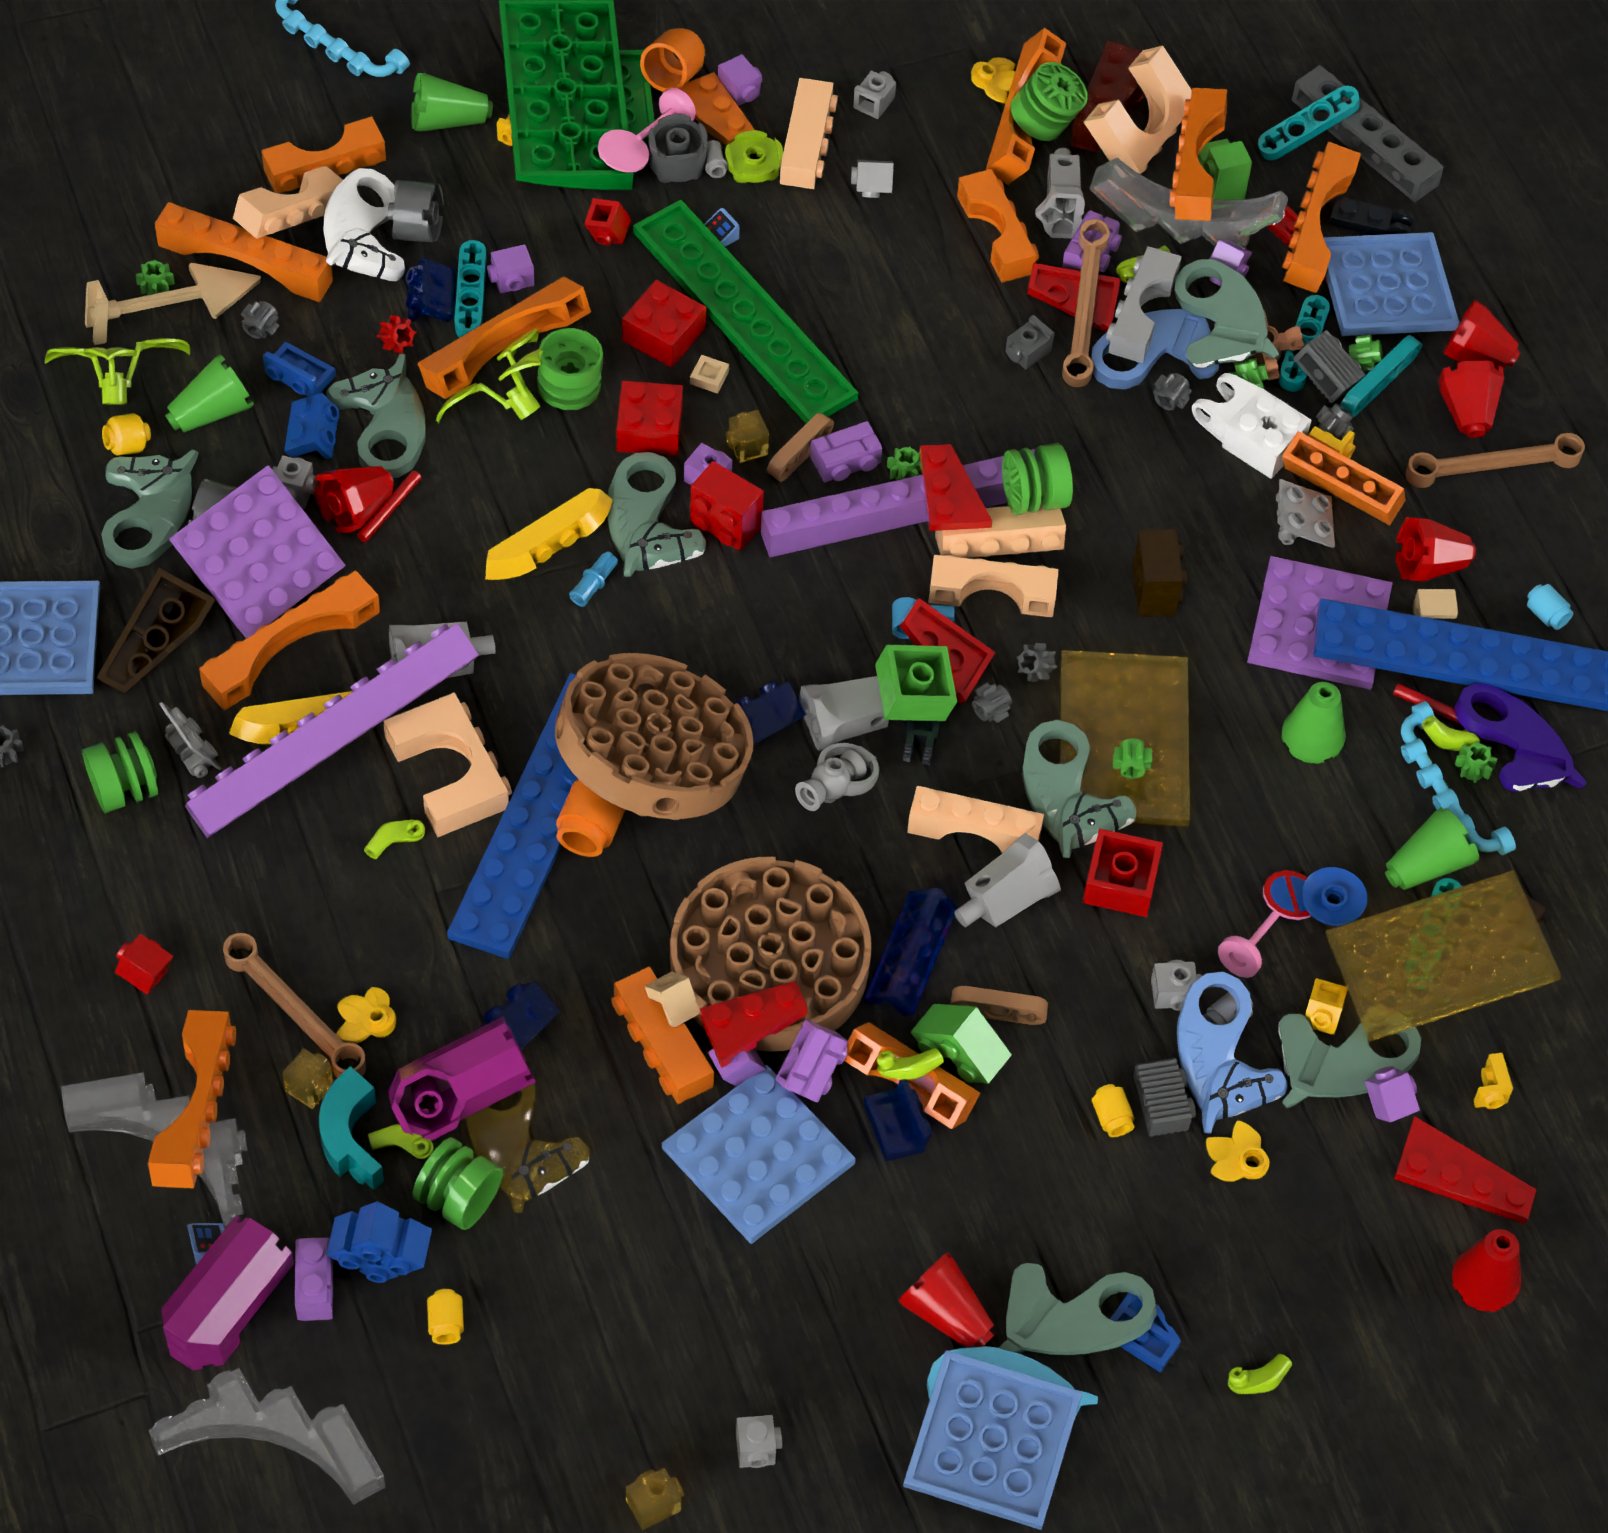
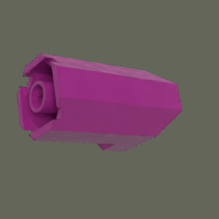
(458, 1080)
(223, 1294)

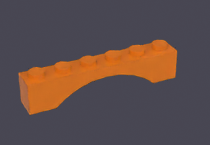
(1012, 146)
(1192, 185)
(1310, 255)
(294, 267)
(459, 361)
(340, 606)
(179, 1149)

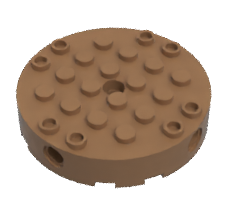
(653, 736)
(772, 926)

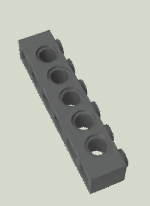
(1374, 137)

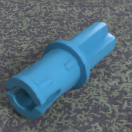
(593, 579)

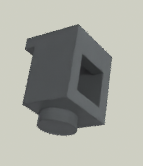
(1030, 343)

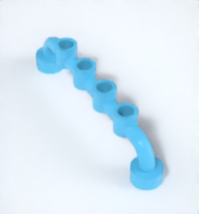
(337, 47)
(1432, 776)

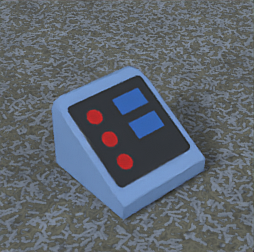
(723, 227)
(203, 1237)

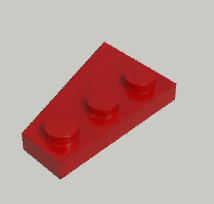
(1060, 289)
(949, 493)
(966, 653)
(747, 1019)

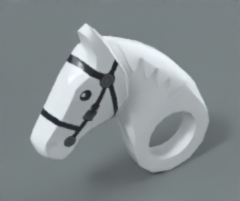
(349, 225)

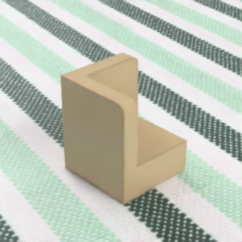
(1435, 604)
(676, 997)

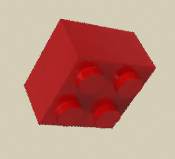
(663, 323)
(649, 418)
(726, 506)
(1122, 872)

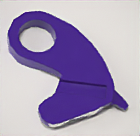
(1540, 754)

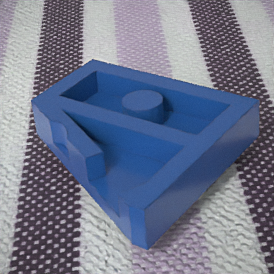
(1155, 1345)

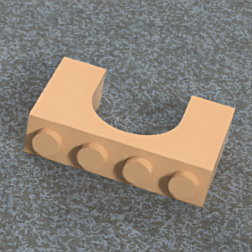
(1166, 98)
(448, 725)

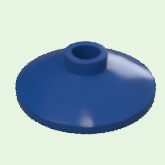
(1336, 885)

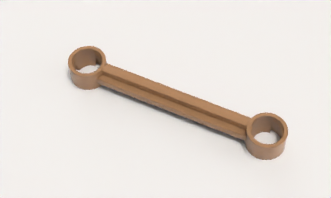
(1086, 303)
(1494, 460)
(291, 1003)

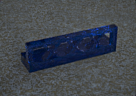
(918, 950)

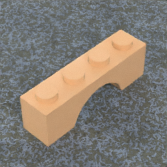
(269, 212)
(1028, 586)
(941, 813)

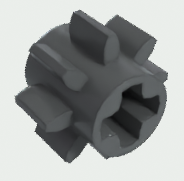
(260, 319)
(1172, 391)
(1335, 420)
(1036, 662)
(992, 702)
(9, 746)

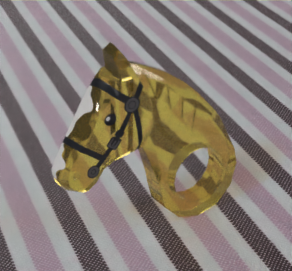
(527, 1163)

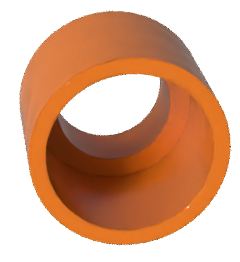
(663, 68)
(587, 821)

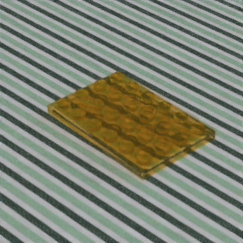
(1124, 699)
(1442, 955)

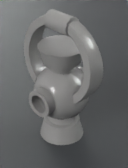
(835, 776)

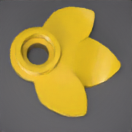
(994, 77)
(362, 1016)
(1234, 1152)

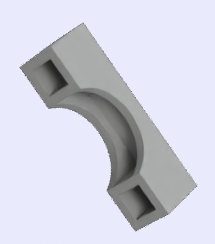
(1134, 330)

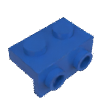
(298, 370)
(312, 426)

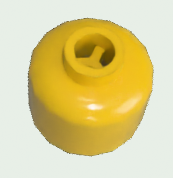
(125, 434)

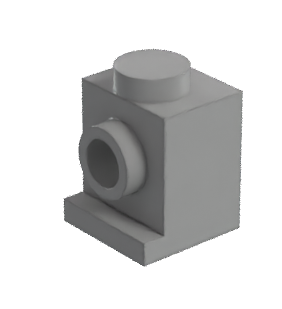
(878, 88)

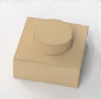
(709, 374)

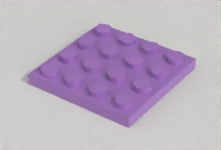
(257, 552)
(1288, 618)

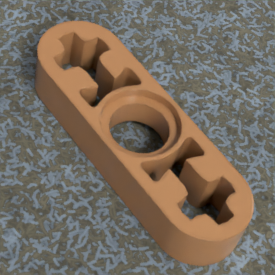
(798, 447)
(1002, 1004)

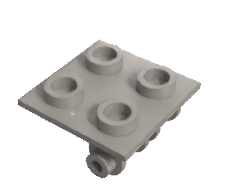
(1304, 514)
(185, 739)

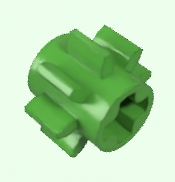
(154, 278)
(1366, 352)
(1251, 371)
(904, 463)
(1132, 758)
(1475, 761)

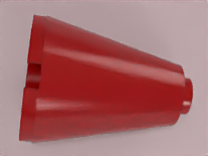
(1489, 1272)
(949, 1304)

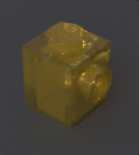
(748, 436)
(308, 1077)
(654, 1497)

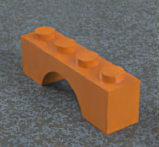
(358, 148)
(985, 199)
(938, 1091)

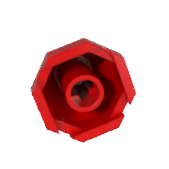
(1482, 339)
(1472, 395)
(352, 495)
(1431, 550)

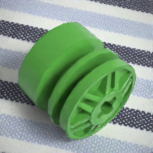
(1049, 101)
(570, 369)
(1037, 479)
(120, 772)
(457, 1183)

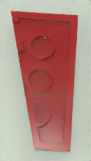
(1454, 1171)

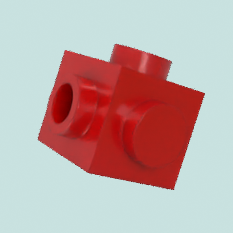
(607, 222)
(143, 963)

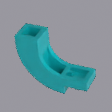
(340, 1109)

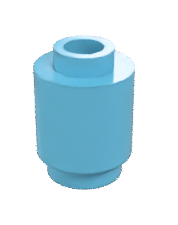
(1549, 606)

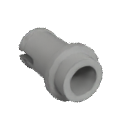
(716, 164)

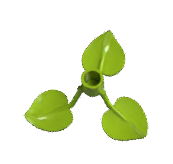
(114, 385)
(519, 396)

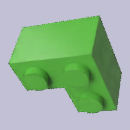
(1228, 167)
(964, 1038)

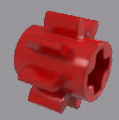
(396, 334)

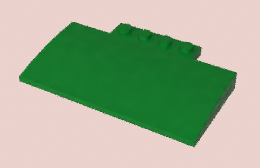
(568, 90)

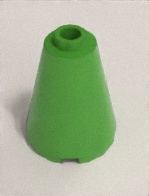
(446, 105)
(208, 398)
(1316, 725)
(1432, 852)

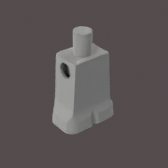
(1065, 202)
(404, 636)
(842, 710)
(1009, 884)

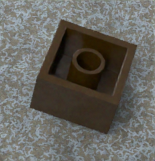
(1158, 573)

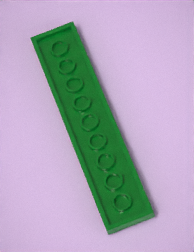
(745, 312)

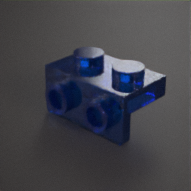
(430, 290)
(771, 710)
(525, 1012)
(898, 1121)

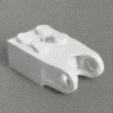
(1251, 423)

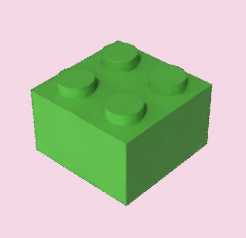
(916, 683)

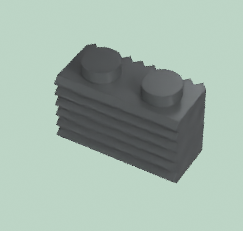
(1329, 366)
(1163, 1096)

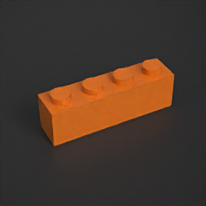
(1344, 478)
(666, 1048)

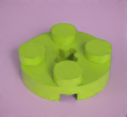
(754, 170)

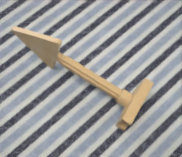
(216, 286)

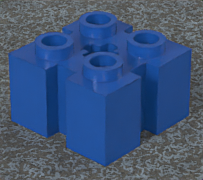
(378, 1242)

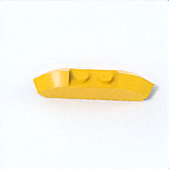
(548, 535)
(265, 721)

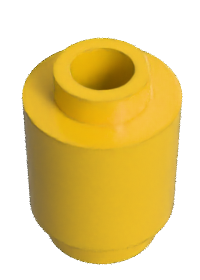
(1113, 1110)
(445, 1316)

